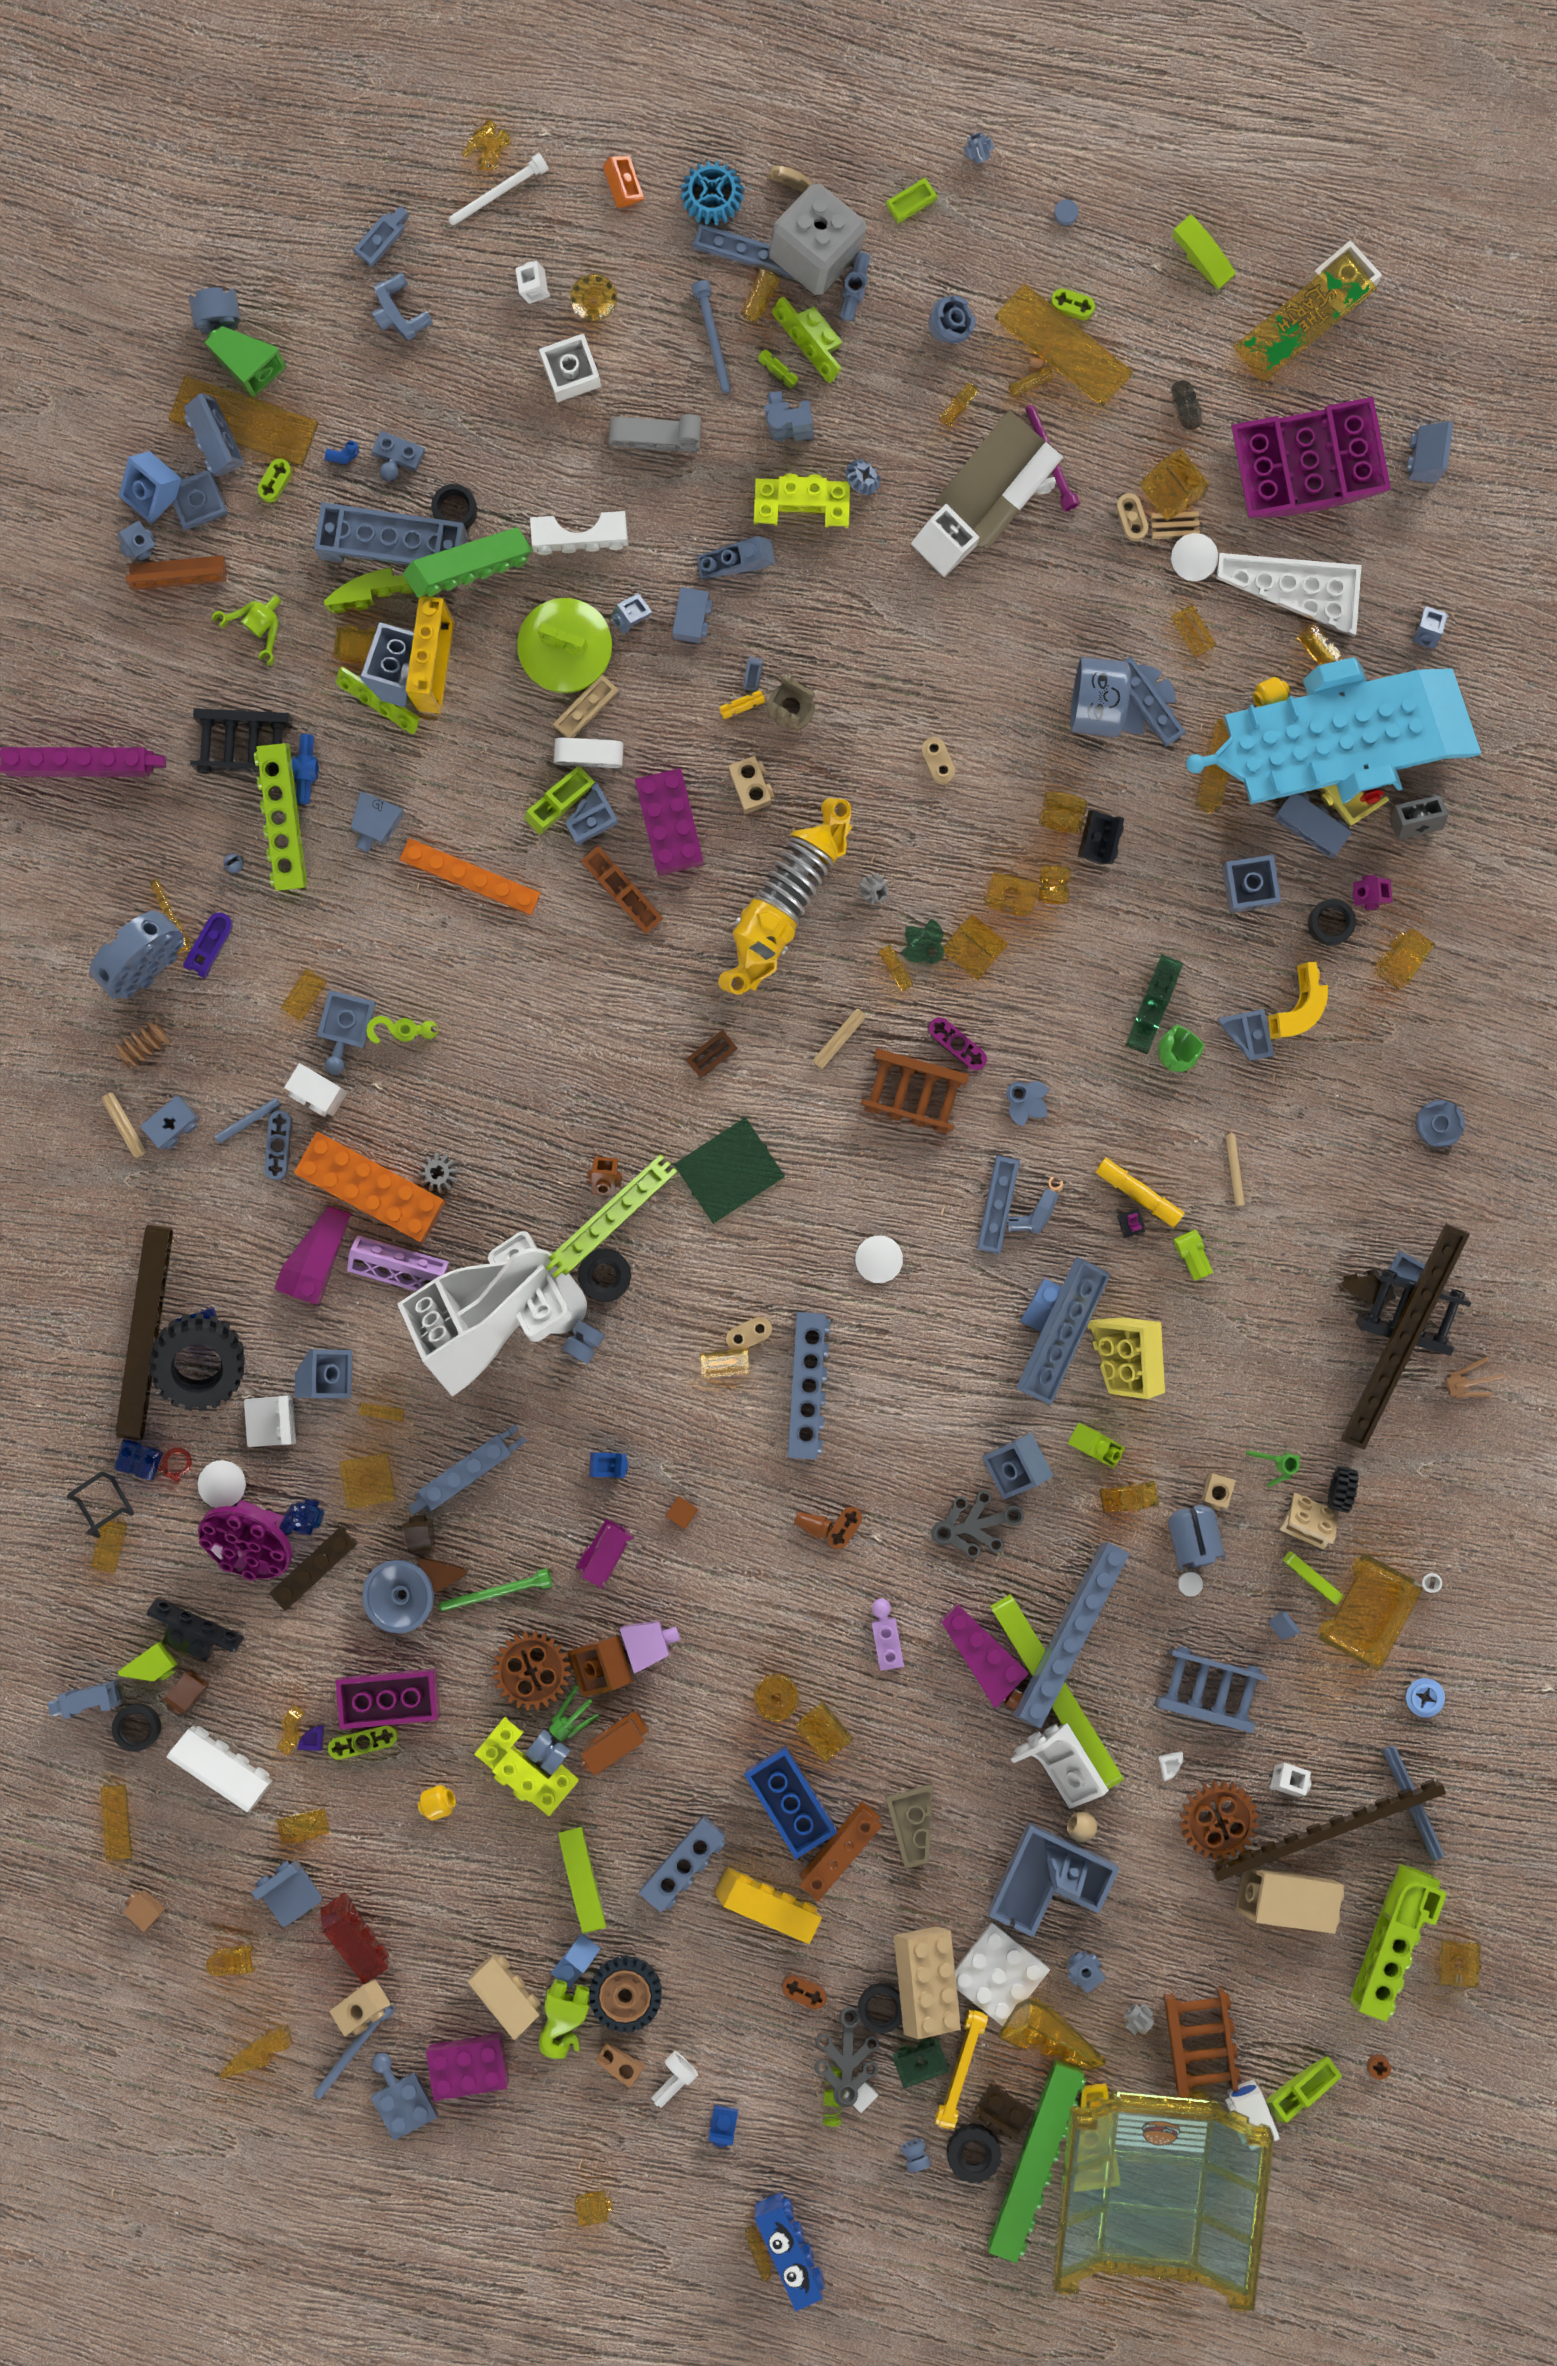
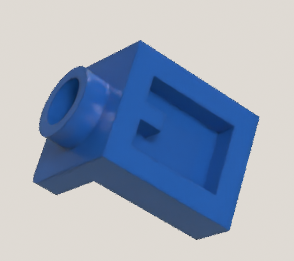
(723, 2126)

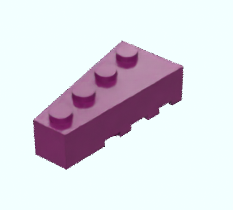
(987, 1659)

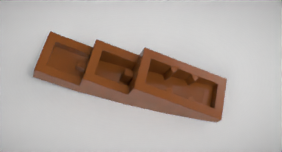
(621, 889)

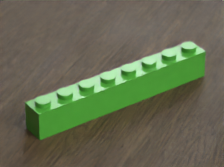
(1035, 2161)

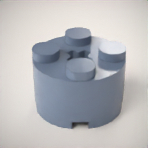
(214, 309)

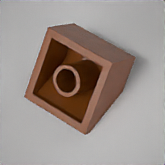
(600, 1666)

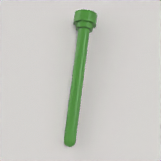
(540, 1579)

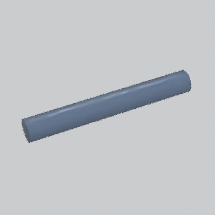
(247, 1120)

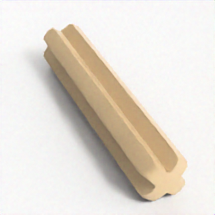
(839, 1038)
(123, 1125)

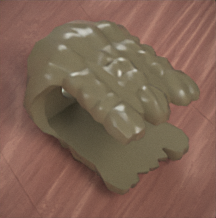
(794, 690)

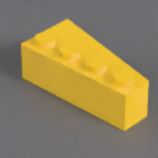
(767, 1905)

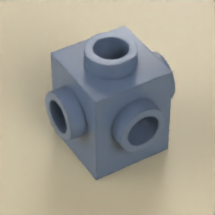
(131, 536)
(1091, 1976)

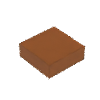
(681, 1512)

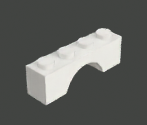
(608, 532)

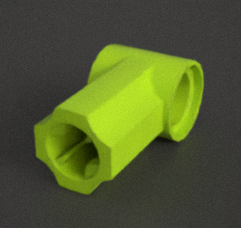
(1191, 1249)

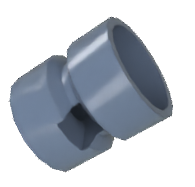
(583, 1341)
(547, 1752)

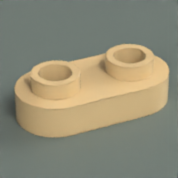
(1132, 518)
(937, 760)
(748, 1332)

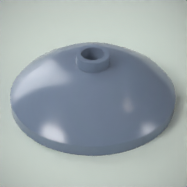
(383, 1597)

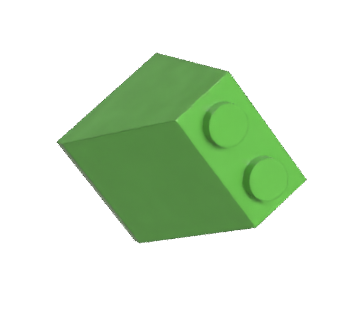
(245, 359)

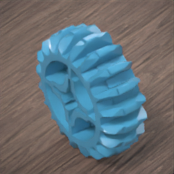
(722, 179)

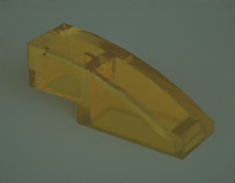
(258, 2052)

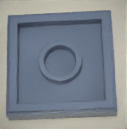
(199, 500)

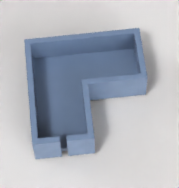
(1028, 1885)

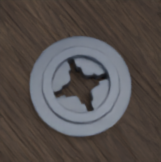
(855, 477)

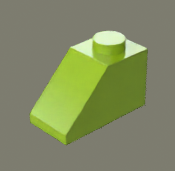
(151, 1665)

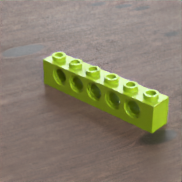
(281, 755)

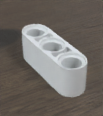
(588, 752)

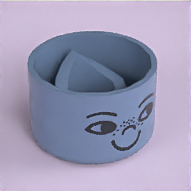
(1100, 697)

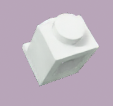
(532, 282)
(1300, 1780)

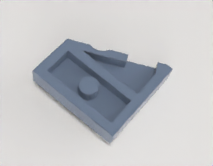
(591, 817)
(1249, 1033)
(1066, 1870)

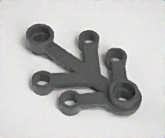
(973, 1525)
(846, 2060)

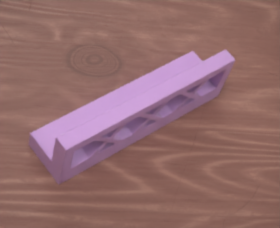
(397, 1261)

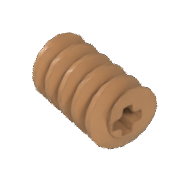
(141, 1044)

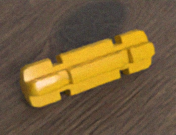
(742, 704)

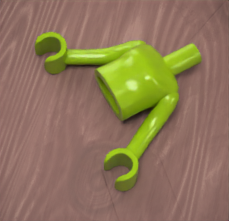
(257, 620)

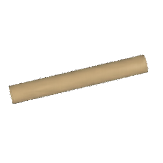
(1235, 1170)

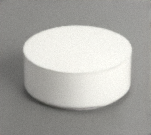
(1190, 1584)

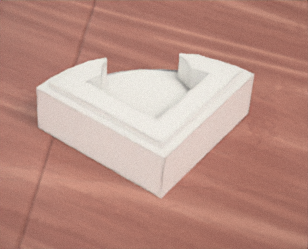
(1170, 1764)

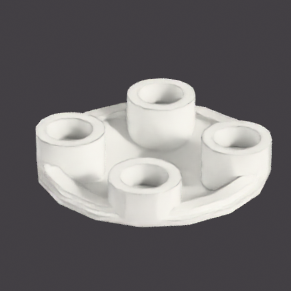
(1194, 557)
(879, 1259)
(221, 1484)

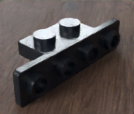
(192, 1633)

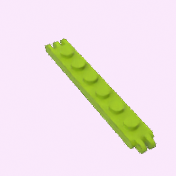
(610, 1217)

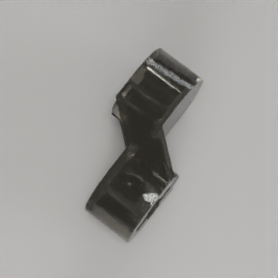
(1183, 394)

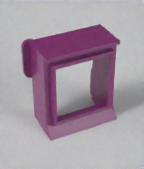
(604, 1552)

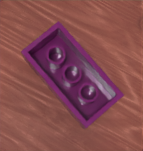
(669, 821)
(387, 1698)

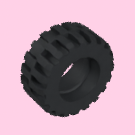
(197, 1392)

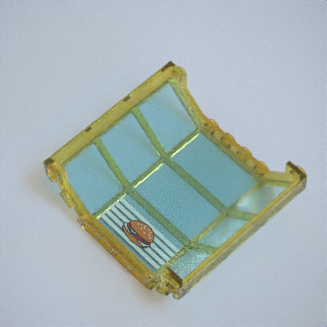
(1163, 2194)

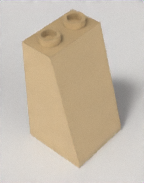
(1290, 1899)

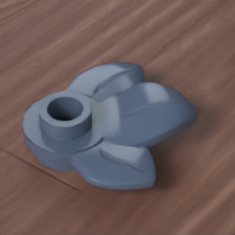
(1029, 1104)

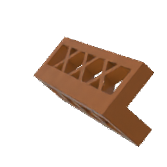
(177, 572)

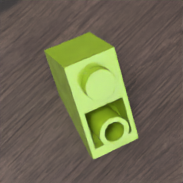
(1096, 1445)

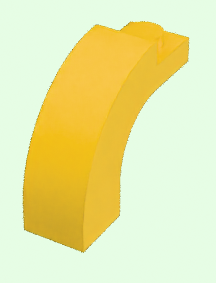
(1308, 1008)

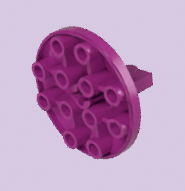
(246, 1540)

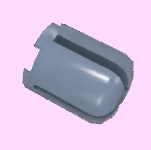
(1185, 1540)

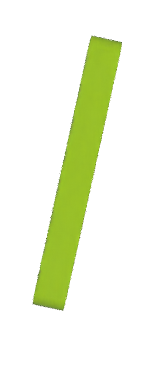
(1065, 1705)

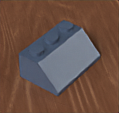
(213, 435)
(388, 664)

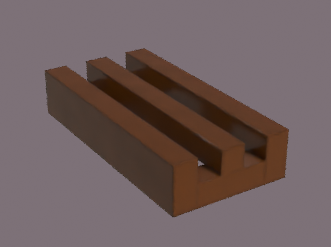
(695, 1067)

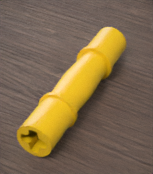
(1139, 1192)

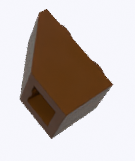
(185, 1693)

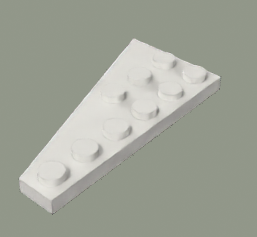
(1310, 588)

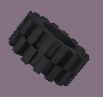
(1343, 1489)

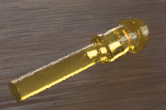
(167, 910)

